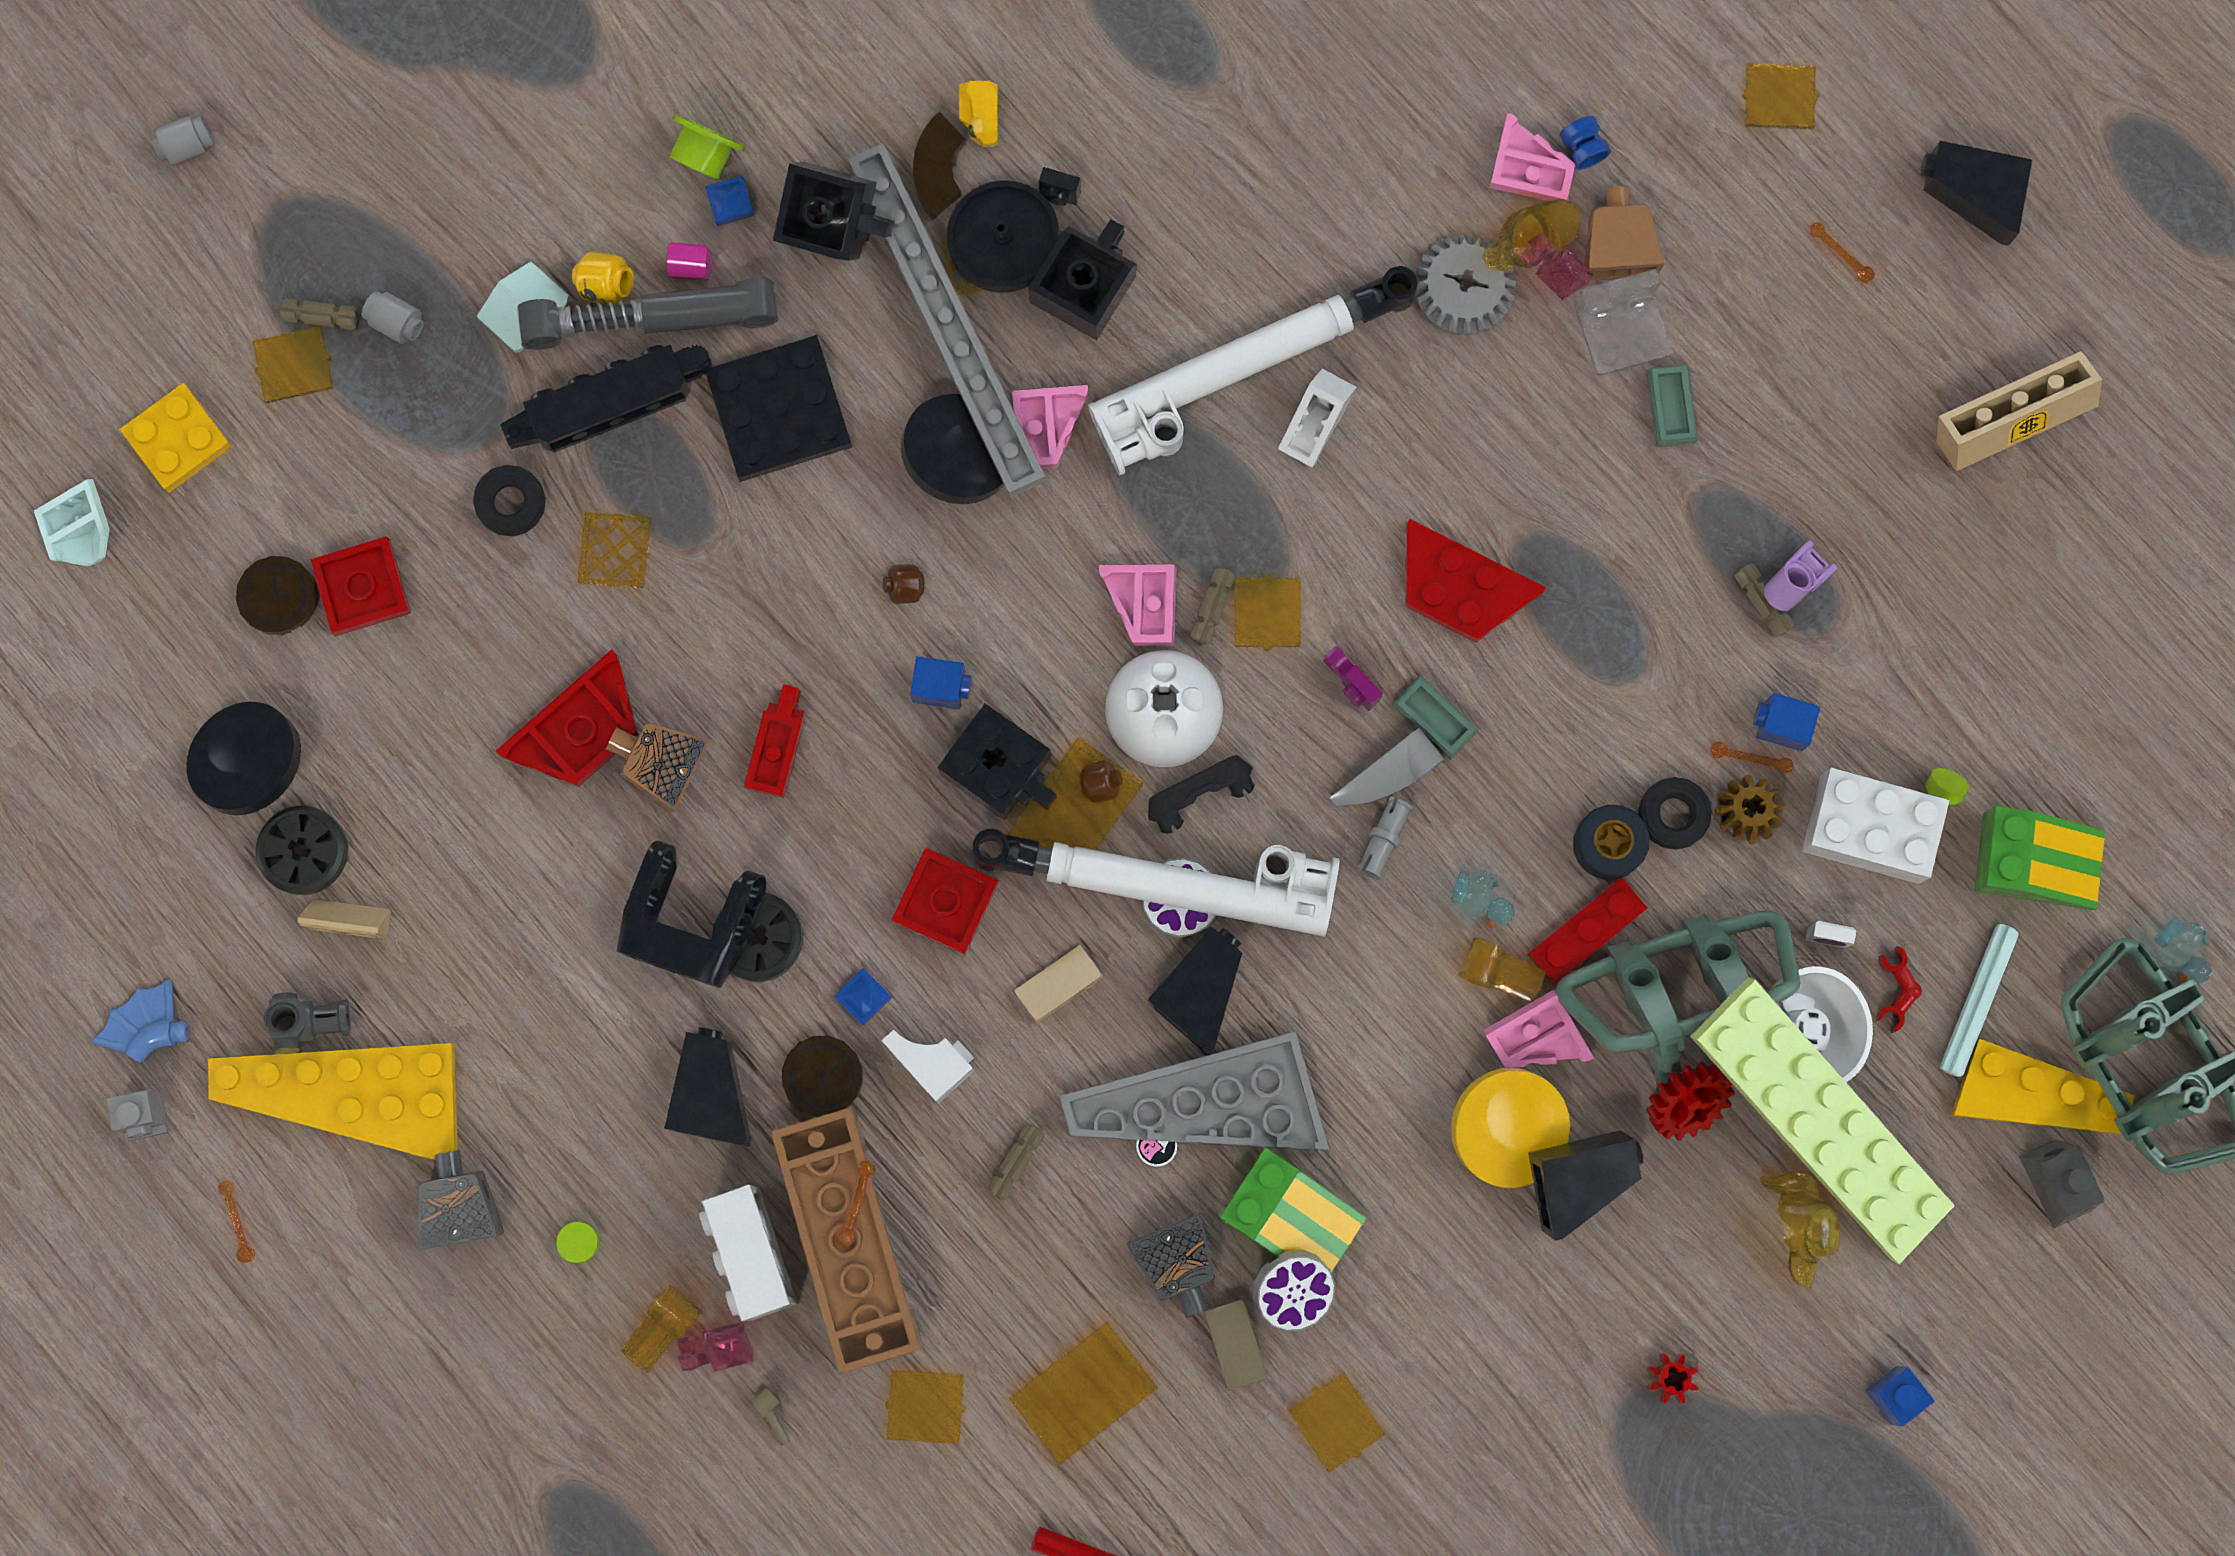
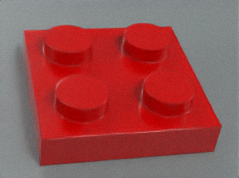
(360, 586)
(945, 901)

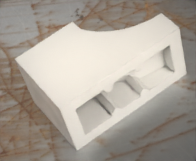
(1316, 417)
(935, 1066)

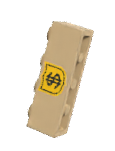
(2018, 411)

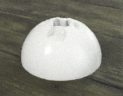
(1157, 731)
(1832, 1018)

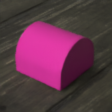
(689, 261)

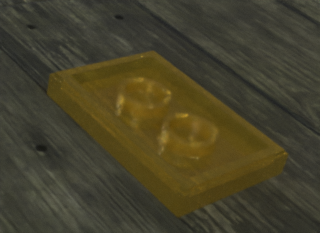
(1072, 816)
(1083, 1393)

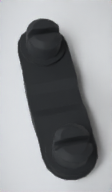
(1229, 772)

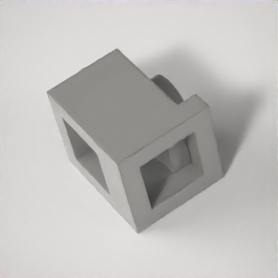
(138, 1114)

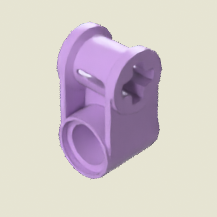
(1797, 578)

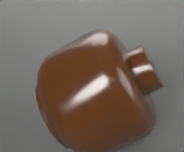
(904, 584)
(1100, 781)

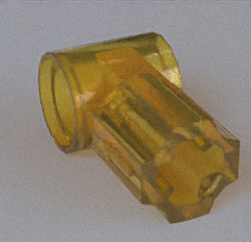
(1491, 967)
(668, 1320)

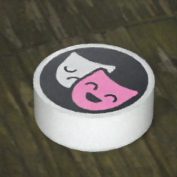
(1156, 1152)

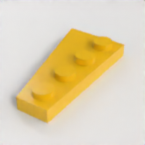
(2027, 1091)

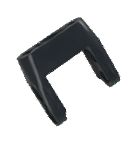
(676, 949)

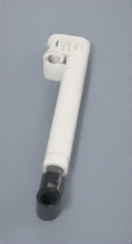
(1133, 415)
(1291, 901)

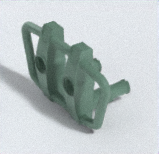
(1647, 997)
(2126, 1031)

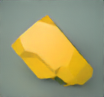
(980, 111)

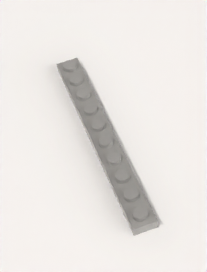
(950, 326)

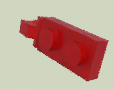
(776, 745)

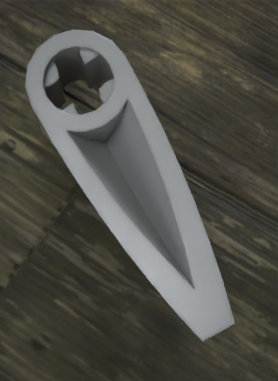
(1391, 772)

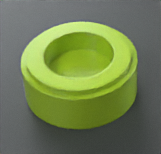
(1947, 785)
(578, 1242)

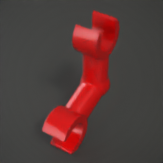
(1910, 988)

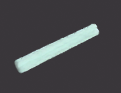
(1979, 1000)

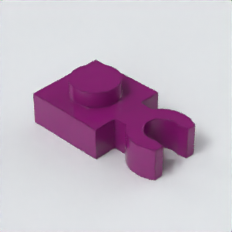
(1358, 686)

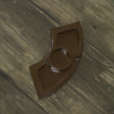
(934, 165)

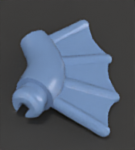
(144, 1024)

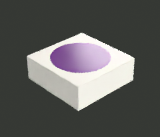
(1831, 934)

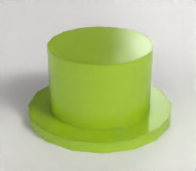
(702, 147)

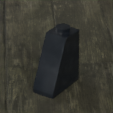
(1979, 186)
(1200, 988)
(708, 1091)
(1582, 1178)

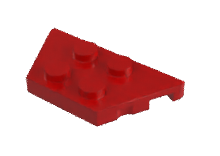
(1461, 585)
(575, 728)

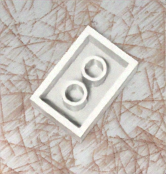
(1875, 826)
(747, 1253)

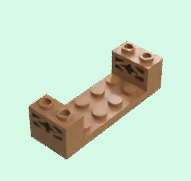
(854, 1283)

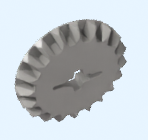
(1445, 302)

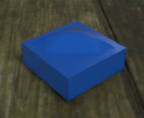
(729, 201)
(863, 996)

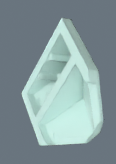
(524, 284)
(75, 526)

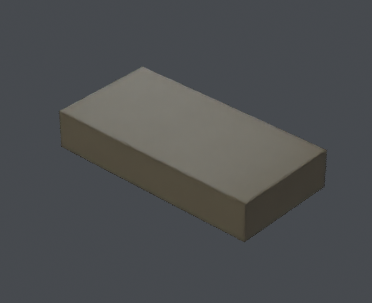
(1235, 1345)

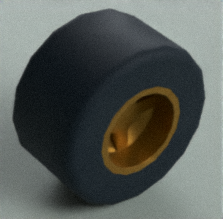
(1617, 830)

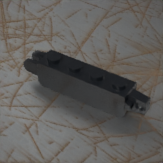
(607, 399)

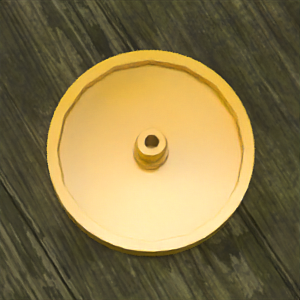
(1503, 1120)

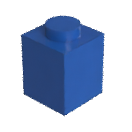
(939, 683)
(1786, 721)
(1899, 1396)

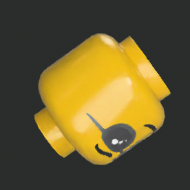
(602, 278)

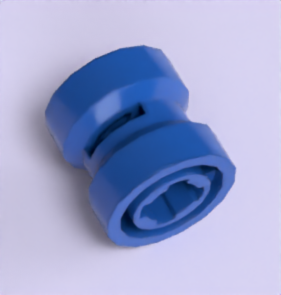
(1585, 142)

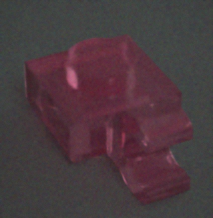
(1558, 270)
(720, 1346)

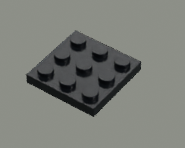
(778, 408)

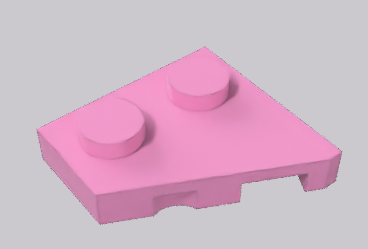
(1144, 600)

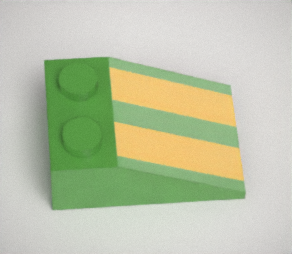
(2039, 858)
(1291, 1212)

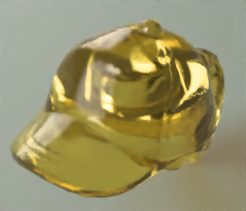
(1554, 219)
(1808, 1221)

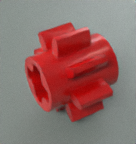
(1683, 1383)

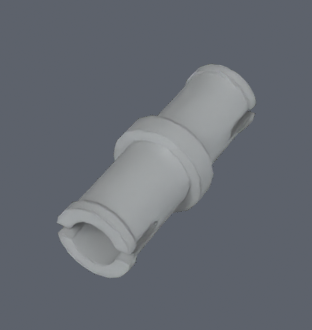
(1384, 838)

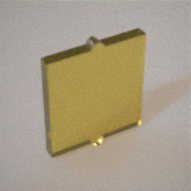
(1780, 96)
(292, 364)
(1267, 612)
(925, 1406)
(1336, 1422)

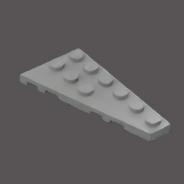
(1226, 1098)

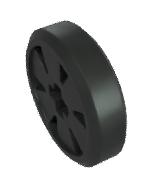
(280, 863)
(782, 947)

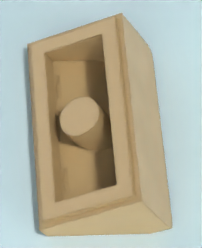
(346, 919)
(1058, 984)

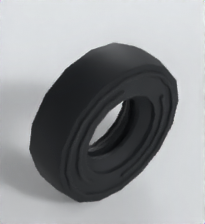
(500, 478)
(1687, 792)

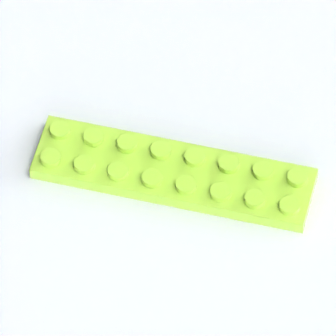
(1822, 1120)

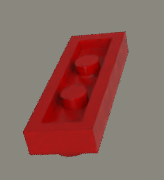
(1587, 931)

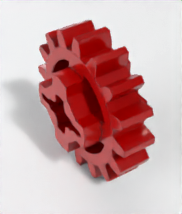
(1690, 1101)

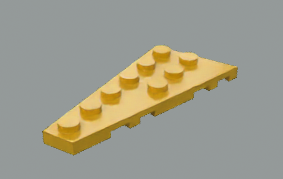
(371, 1094)

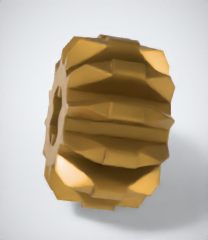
(1739, 796)

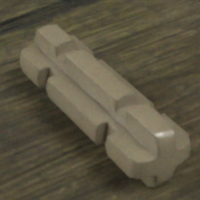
(319, 313)
(1750, 578)
(1212, 606)
(1015, 1162)

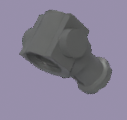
(308, 1023)

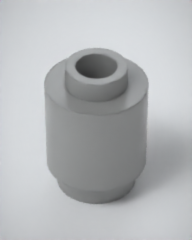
(182, 139)
(392, 317)

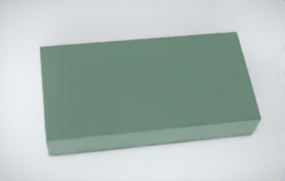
(1672, 405)
(1435, 717)

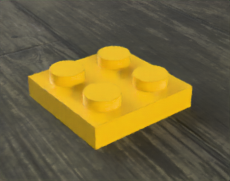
(175, 438)

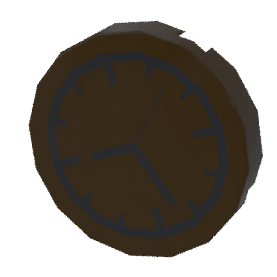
(276, 595)
(822, 1075)

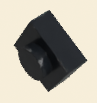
(1059, 187)

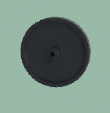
(1001, 235)
(948, 453)
(243, 758)

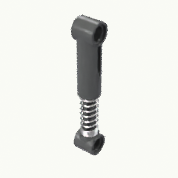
(745, 303)

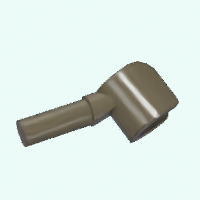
(764, 1403)

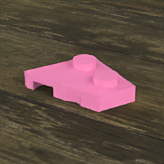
(1529, 165)
(1049, 419)
(1538, 1035)

